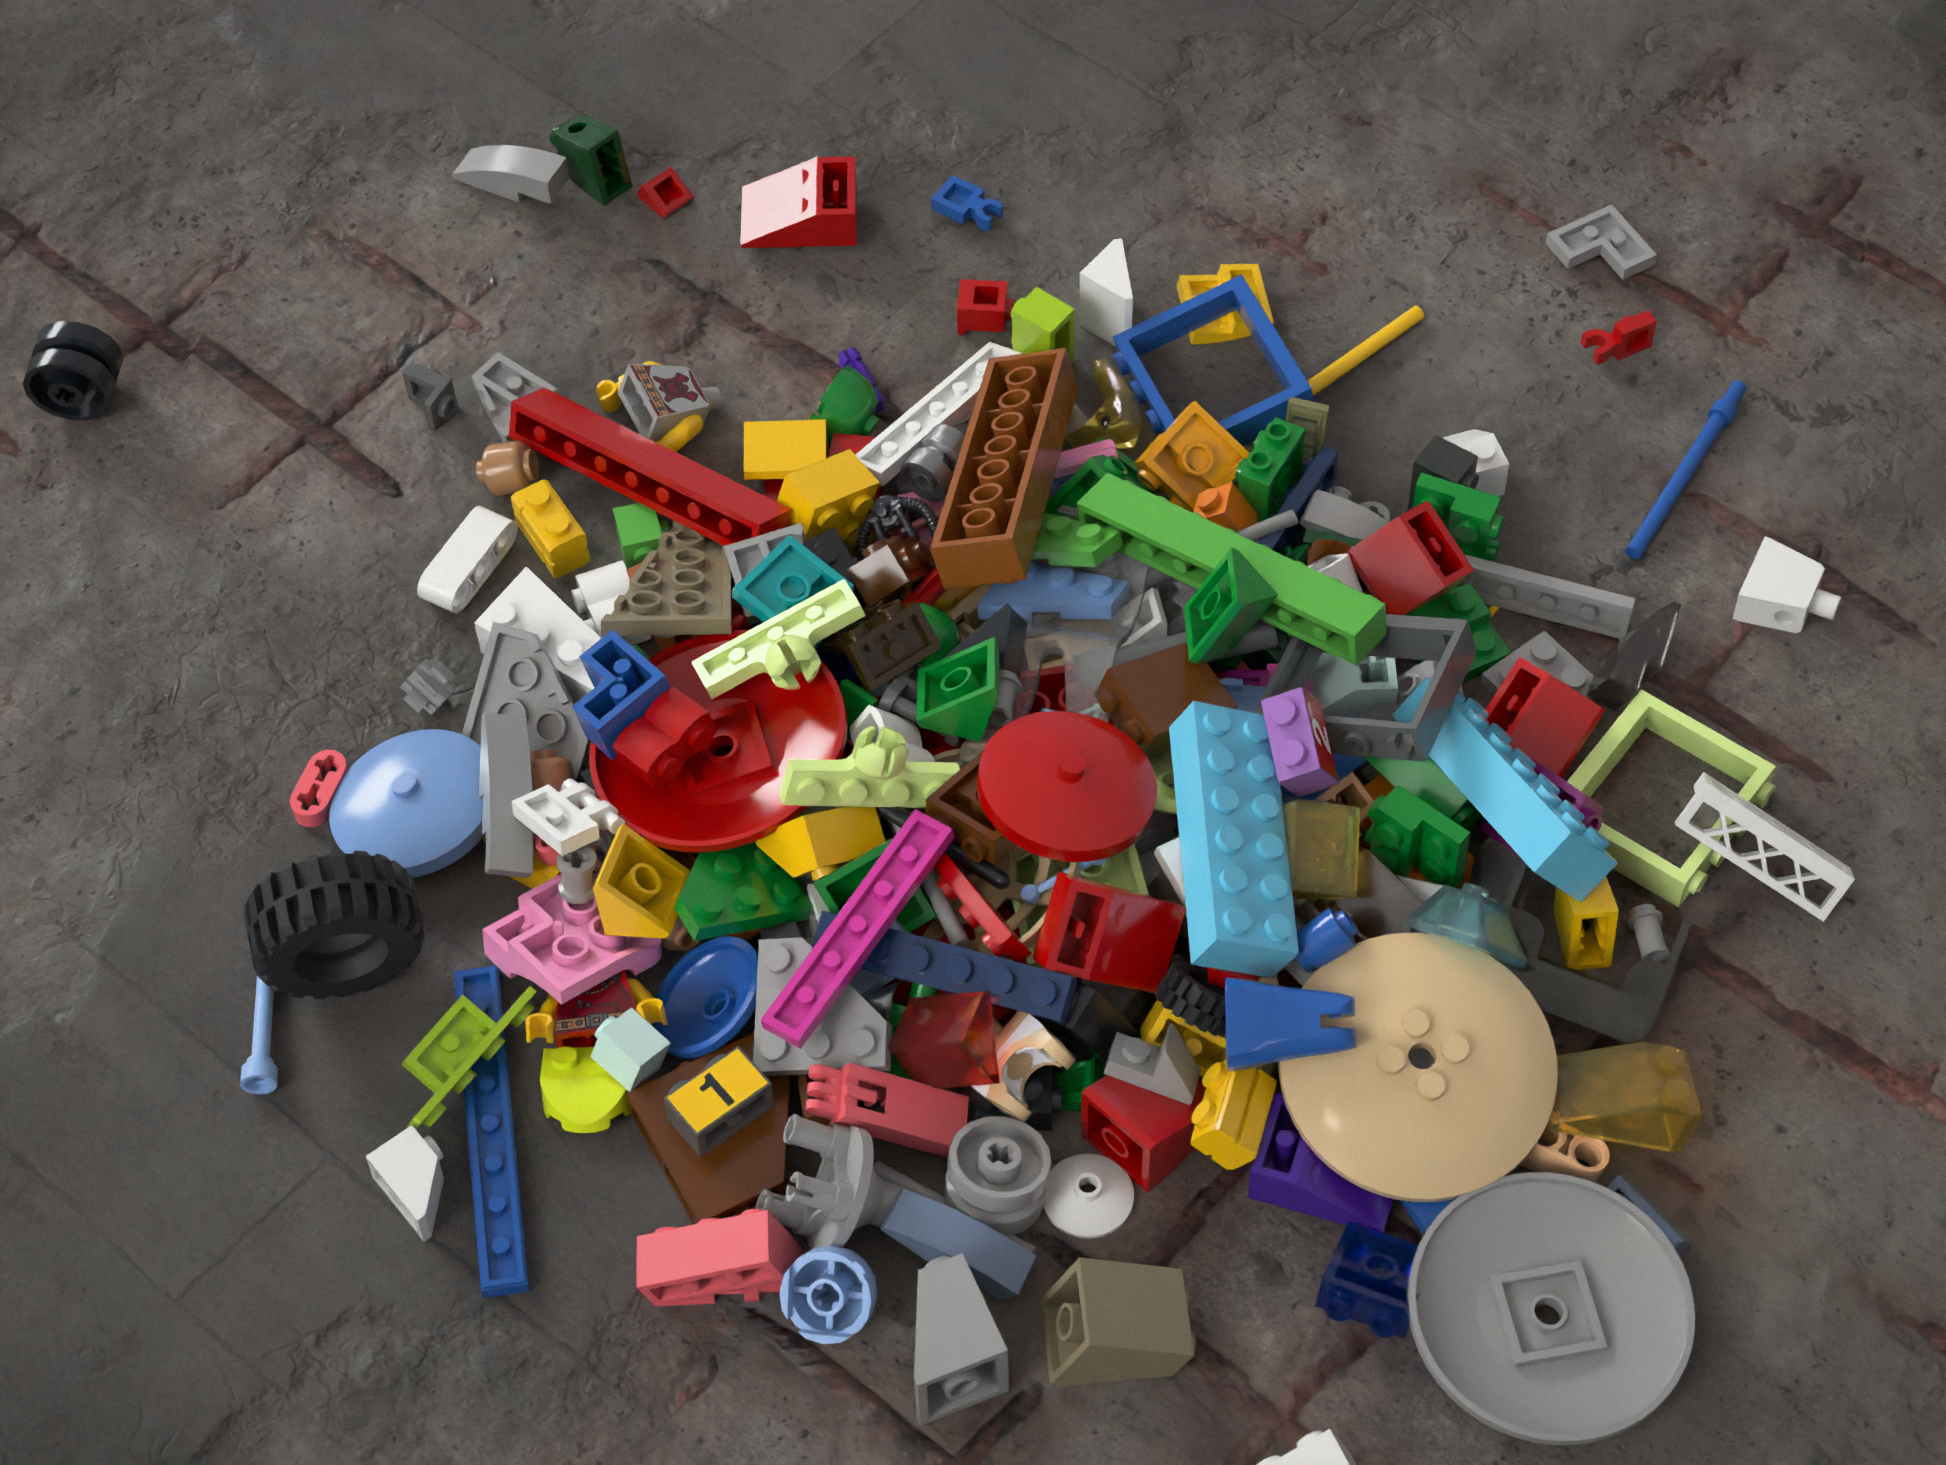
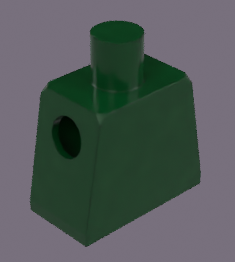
(593, 157)

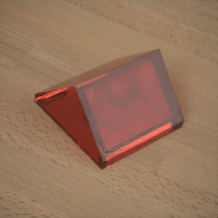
(948, 1040)

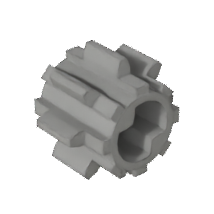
(428, 686)

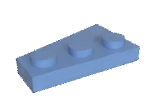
(1058, 590)

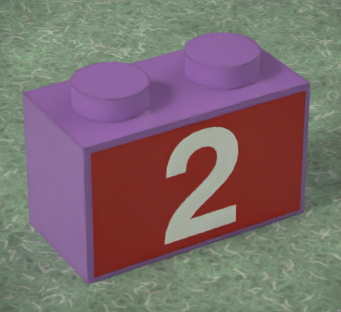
(1299, 742)

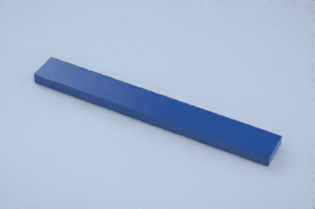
(493, 1151)

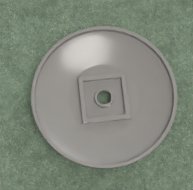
(1565, 1247)

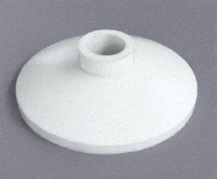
(1092, 1213)

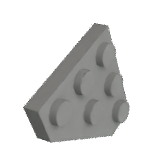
(523, 682)
(846, 1034)

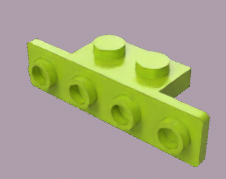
(453, 1047)

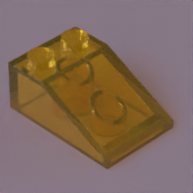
(1627, 1096)

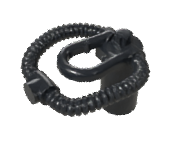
(895, 513)

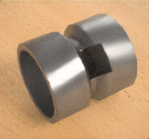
(933, 463)

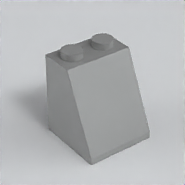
(956, 1342)

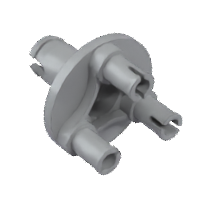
(841, 1195)

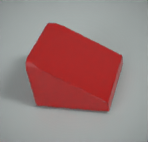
(665, 193)

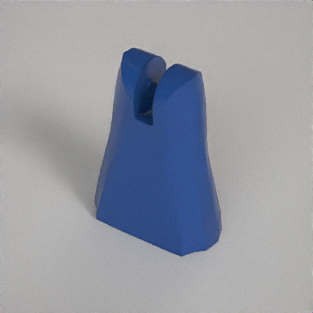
(1282, 1023)

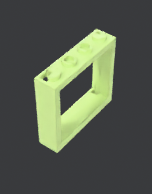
(1633, 859)

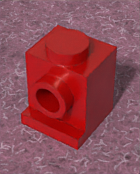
(983, 306)

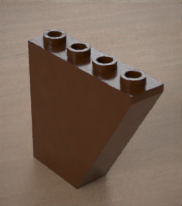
(737, 1169)

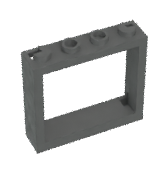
(1405, 639)

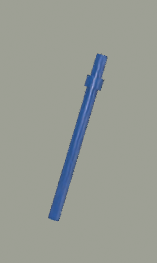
(1718, 417)

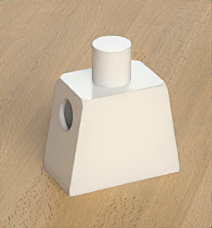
(1783, 590)

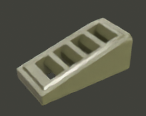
(1315, 433)

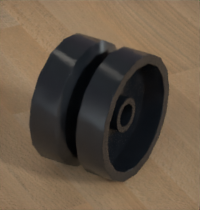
(73, 370)

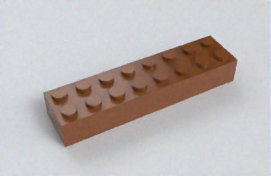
(1005, 470)

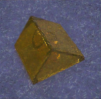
(1322, 849)

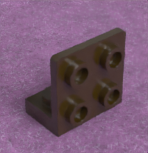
(884, 641)
(1380, 903)

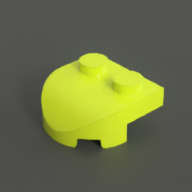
(579, 1090)

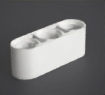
(467, 559)

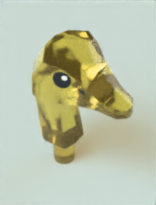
(1117, 417)

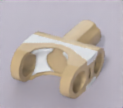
(1021, 1050)

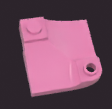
(563, 944)

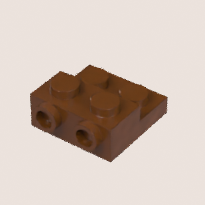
(959, 808)

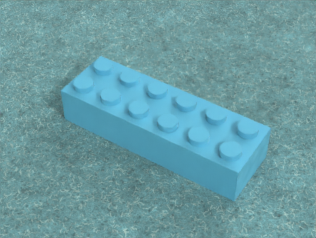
(1514, 799)
(1232, 842)

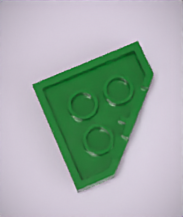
(739, 893)

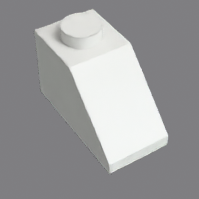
(1491, 463)
(410, 1177)

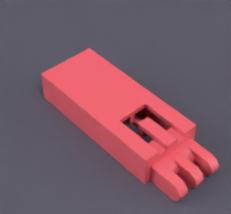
(913, 1113)

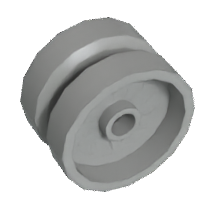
(998, 1173)

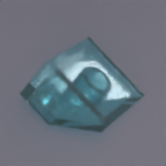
(1469, 921)

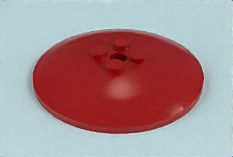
(733, 796)

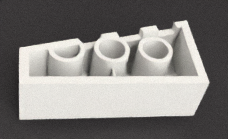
(537, 609)

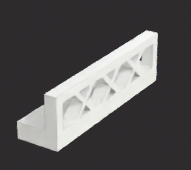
(1775, 834)

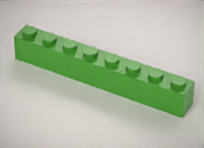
(1191, 547)

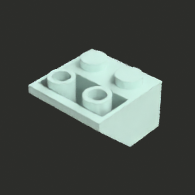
(1353, 689)

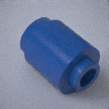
(1325, 939)

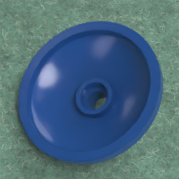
(709, 996)

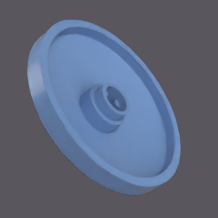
(412, 801)

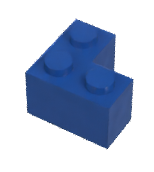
(621, 693)

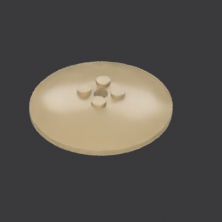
(1436, 1127)

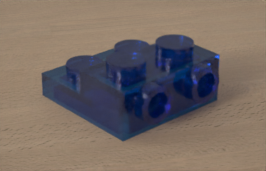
(1369, 1281)

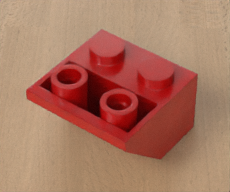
(1410, 561)
(1543, 716)

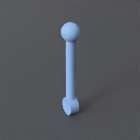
(1031, 893)

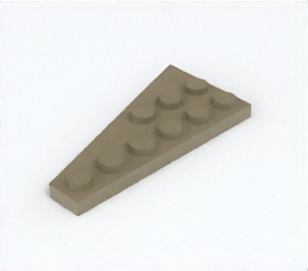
(676, 590)

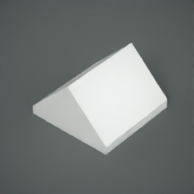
(1106, 293)

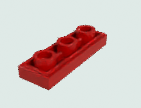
(979, 911)

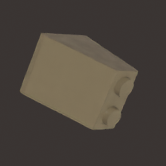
(1116, 1323)

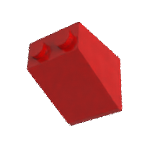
(1138, 1128)

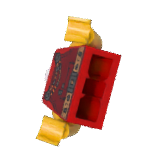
(580, 1017)

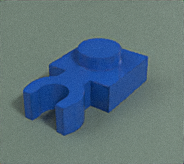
(963, 200)

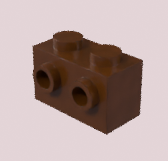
(891, 568)

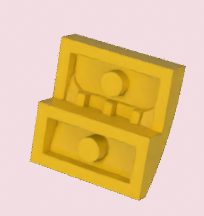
(1231, 325)

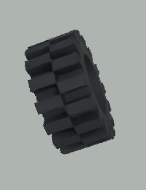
(1193, 998)

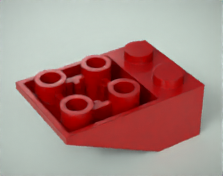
(802, 206)
(1108, 933)

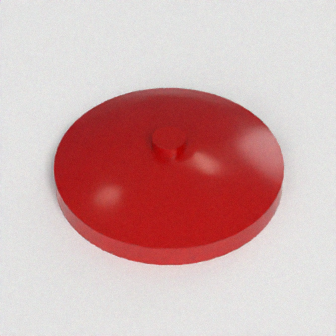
(1066, 786)

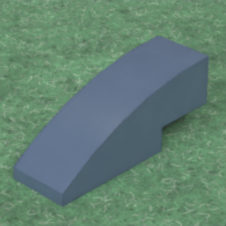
(939, 1230)

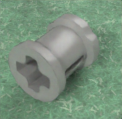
(577, 875)

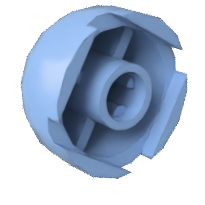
(828, 1294)

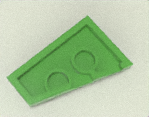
(1074, 542)

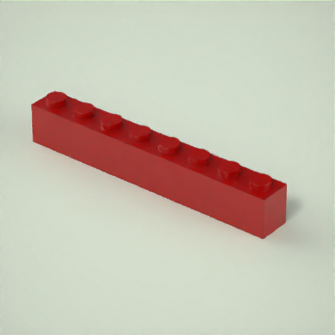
(643, 469)

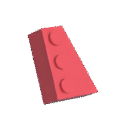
(715, 1258)

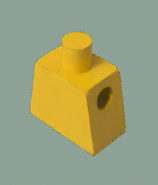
(1596, 945)

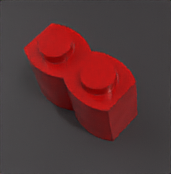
(665, 738)

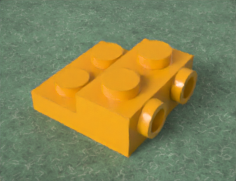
(1190, 457)

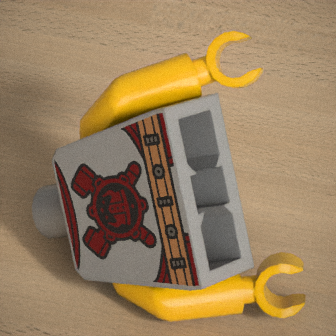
(661, 401)

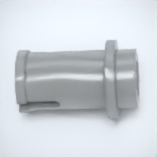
(1008, 690)
(1646, 924)

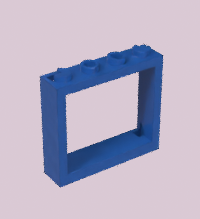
(1192, 315)

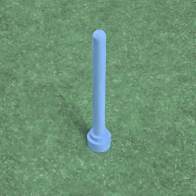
(259, 1071)

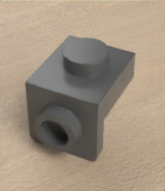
(432, 390)

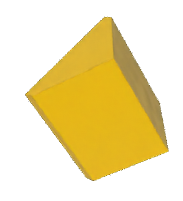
(782, 447)
(638, 888)

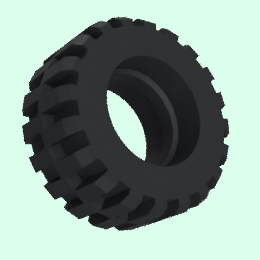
(333, 924)

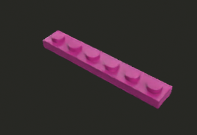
(857, 929)

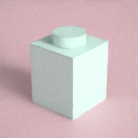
(629, 1048)

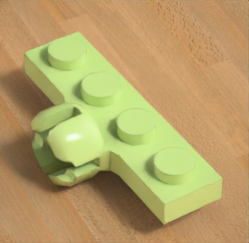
(781, 644)
(868, 778)

